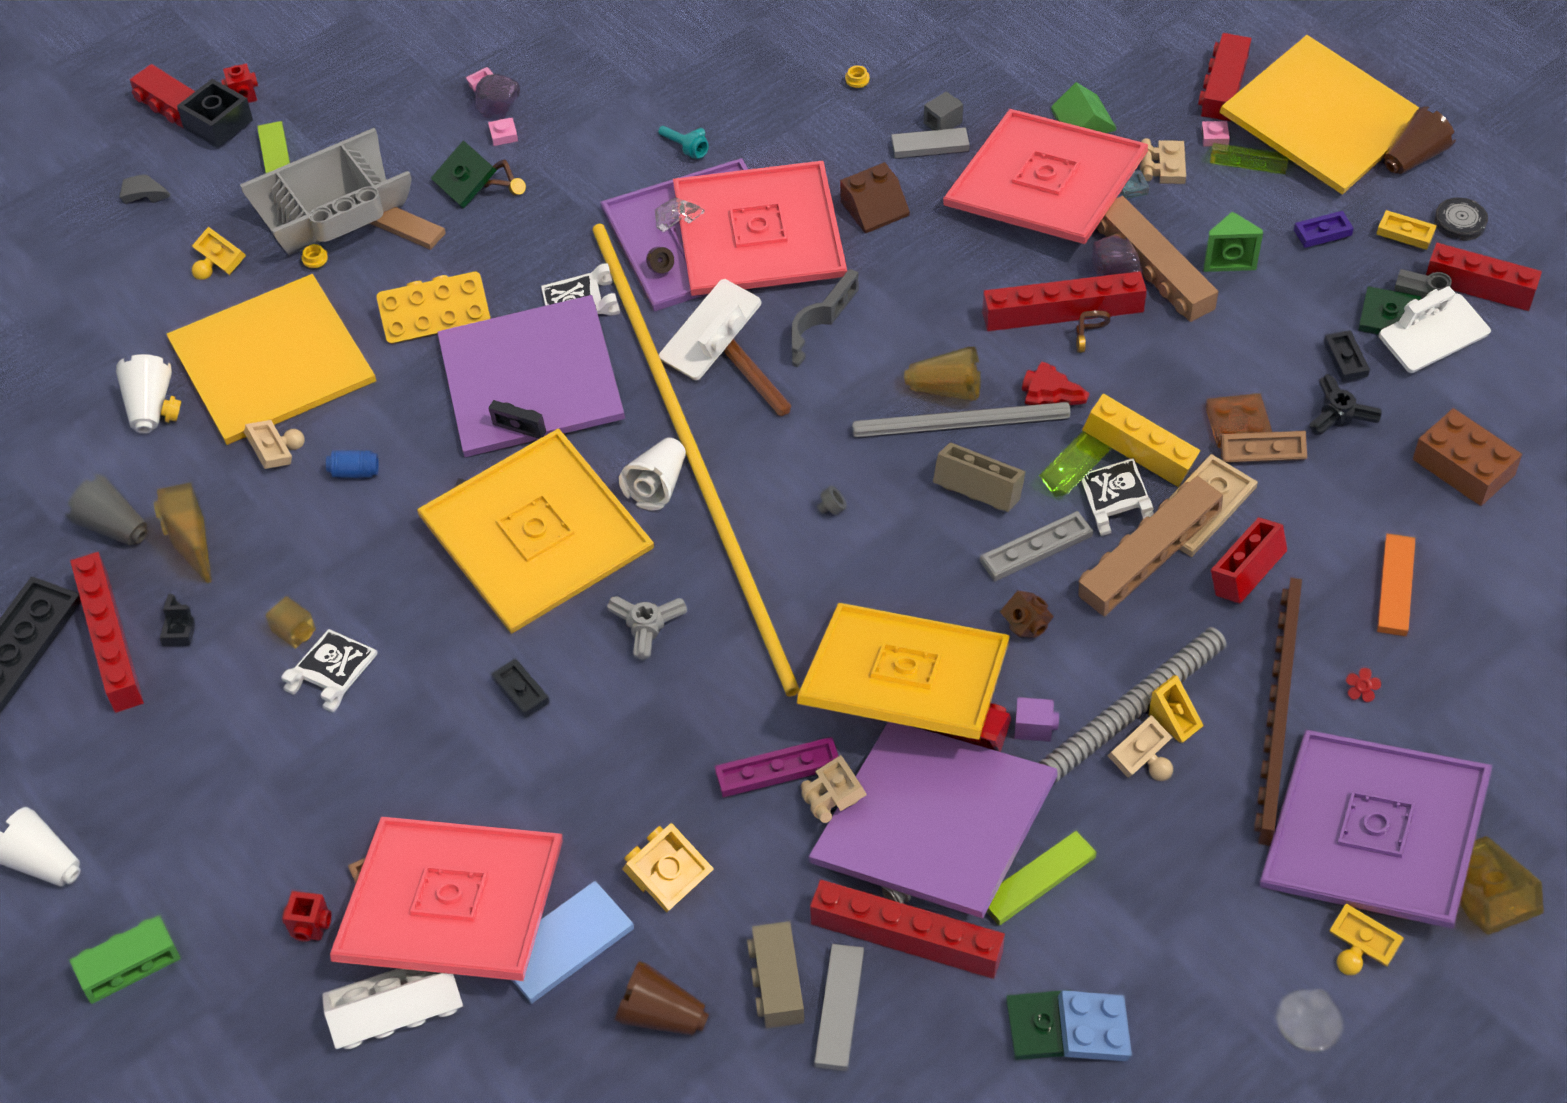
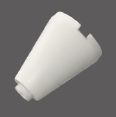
(143, 389)
(653, 474)
(37, 850)

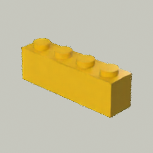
(1141, 440)

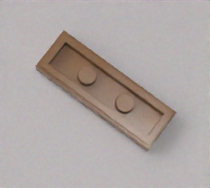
(410, 227)
(1263, 446)

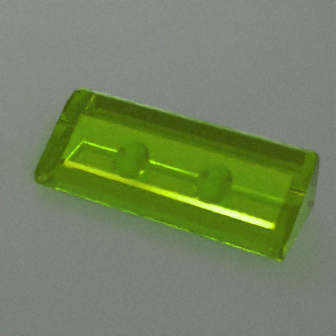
(1248, 158)
(1073, 464)

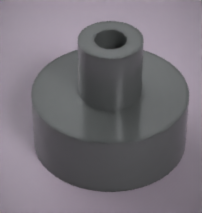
(832, 501)

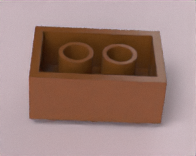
(1467, 457)

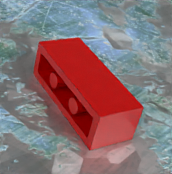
(160, 92)
(1249, 560)

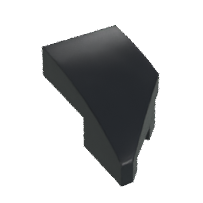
(178, 623)

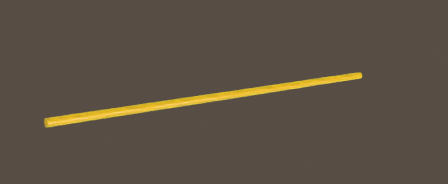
(698, 466)

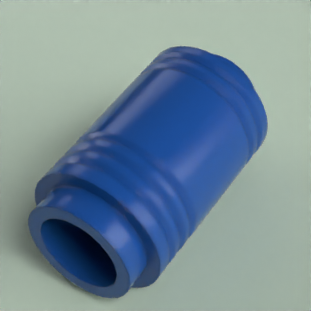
(352, 464)

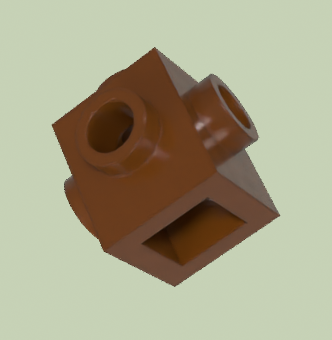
(1027, 614)

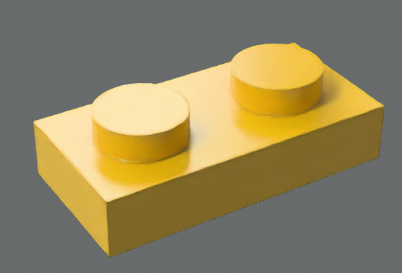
(1406, 229)

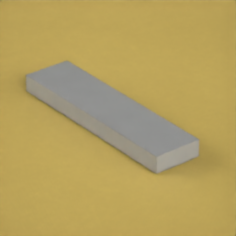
(1036, 546)
(839, 1007)

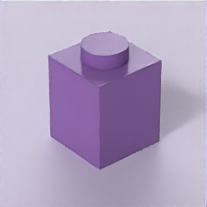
(1035, 719)

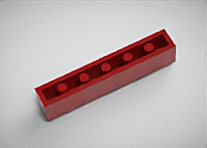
(1063, 300)
(106, 632)
(907, 929)

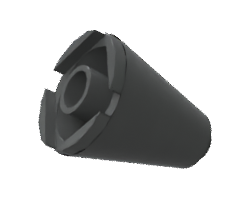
(105, 511)

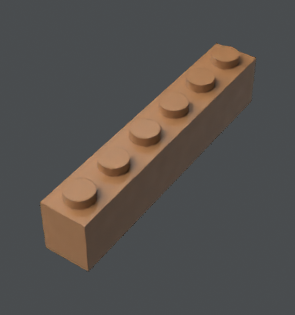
(1161, 261)
(1150, 545)

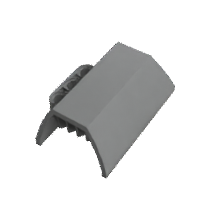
(327, 193)

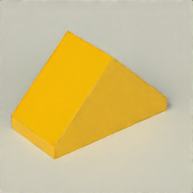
(1174, 710)

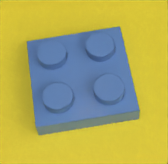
(1094, 1026)

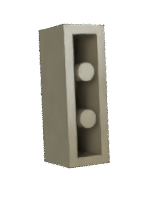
(979, 477)
(776, 975)

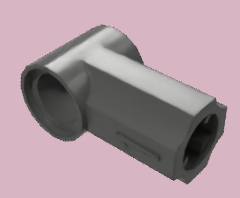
(1420, 284)

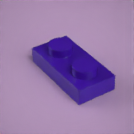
(1323, 229)

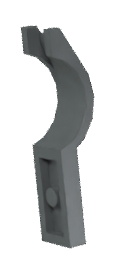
(823, 312)

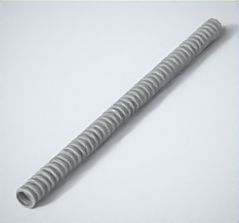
(1121, 712)

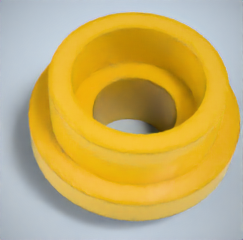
(857, 77)
(314, 256)
(171, 409)

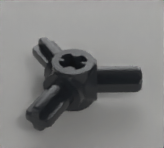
(1340, 408)

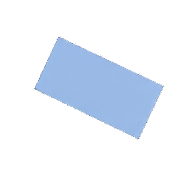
(572, 938)

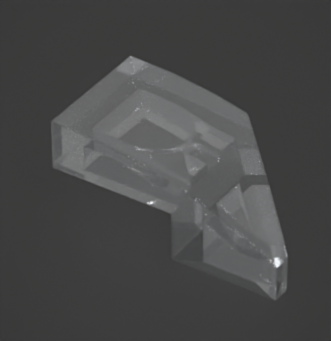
(675, 210)

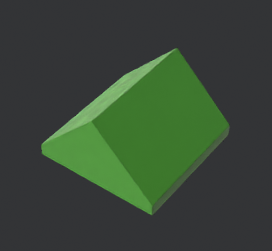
(1083, 109)
(1233, 245)

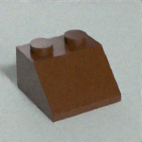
(873, 197)

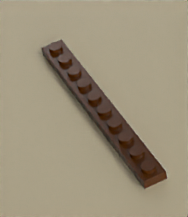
(1277, 717)

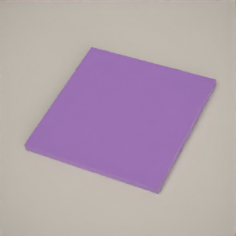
(636, 231)
(537, 361)
(936, 818)
(1378, 828)

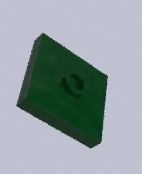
(463, 174)
(1382, 309)
(1035, 1025)

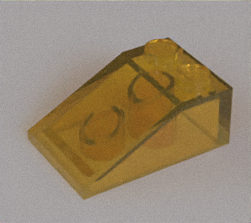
(185, 525)
(1499, 889)

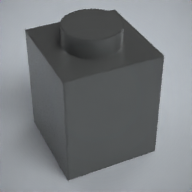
(943, 112)

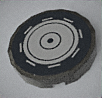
(1461, 218)

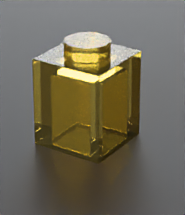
(290, 622)

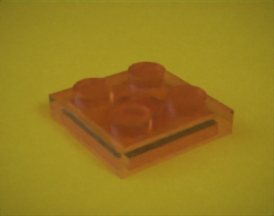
(1237, 415)

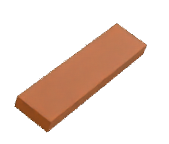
(1396, 585)

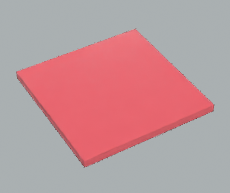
(1046, 175)
(761, 227)
(449, 899)

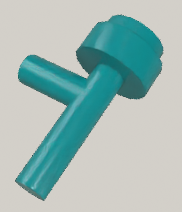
(694, 143)

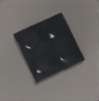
(215, 113)

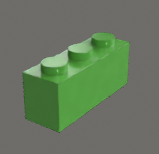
(124, 959)

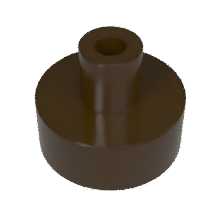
(660, 259)

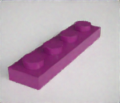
(774, 767)

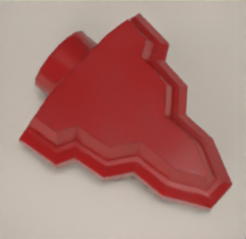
(1051, 386)

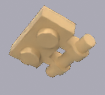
(1170, 159)
(841, 786)

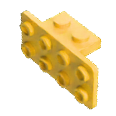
(432, 306)

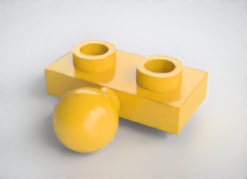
(217, 252)
(1365, 937)

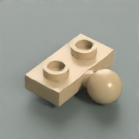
(270, 446)
(1141, 749)

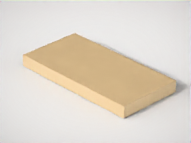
(1235, 489)

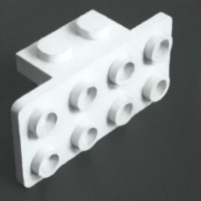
(710, 329)
(1433, 329)

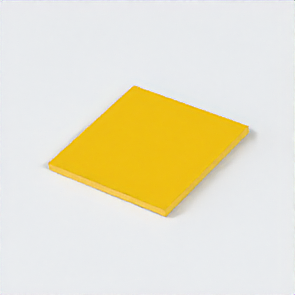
(1321, 113)
(270, 357)
(535, 530)
(905, 670)

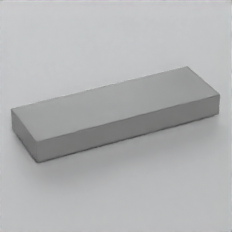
(930, 142)

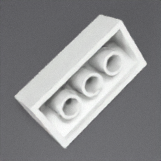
(387, 1003)

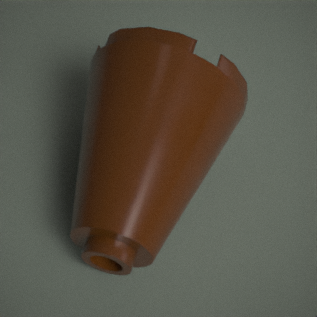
(1420, 140)
(660, 1004)

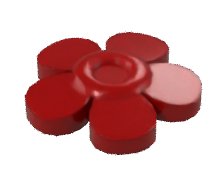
(1362, 685)

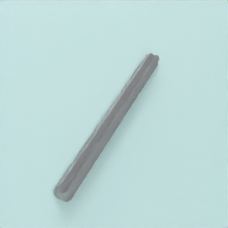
(961, 419)

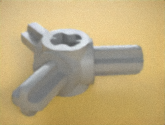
(645, 620)

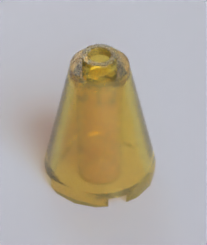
(947, 375)

